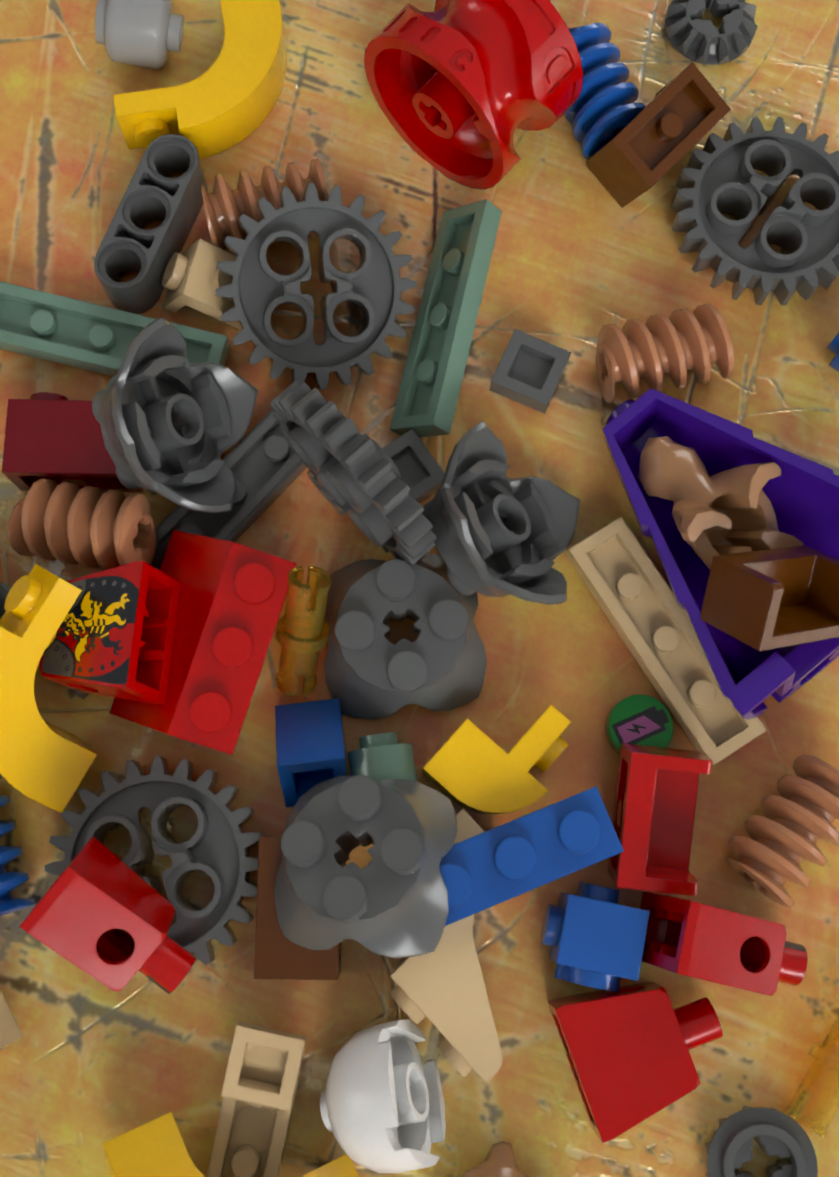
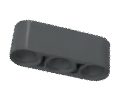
(149, 199)

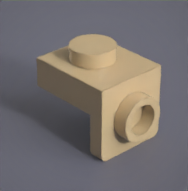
(193, 280)

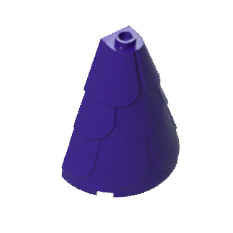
(804, 507)

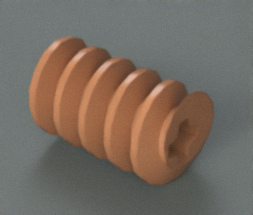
(227, 205)
(661, 348)
(82, 526)
(790, 830)

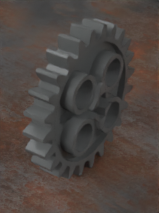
(726, 180)
(372, 287)
(353, 473)
(215, 848)

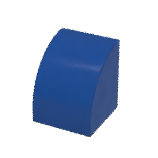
(309, 746)

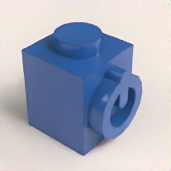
(595, 937)

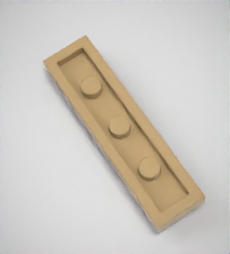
(660, 639)

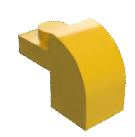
(488, 779)

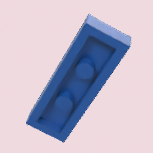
(527, 853)

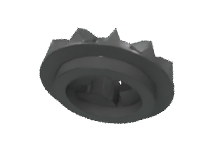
(700, 39)
(776, 1137)

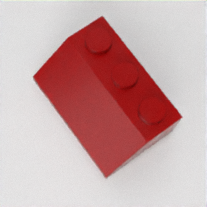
(220, 639)

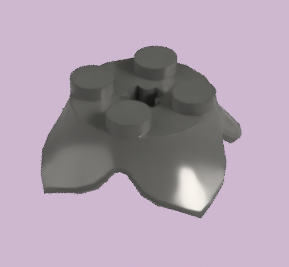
(174, 421)
(500, 529)
(378, 677)
(395, 901)

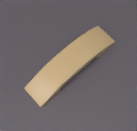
(256, 1102)

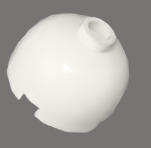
(384, 1100)

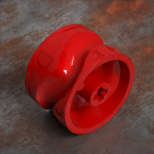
(470, 77)

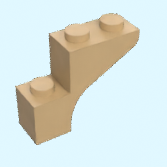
(452, 991)

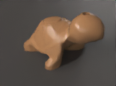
(715, 511)

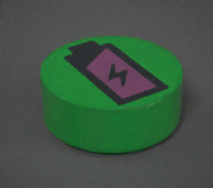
(639, 721)

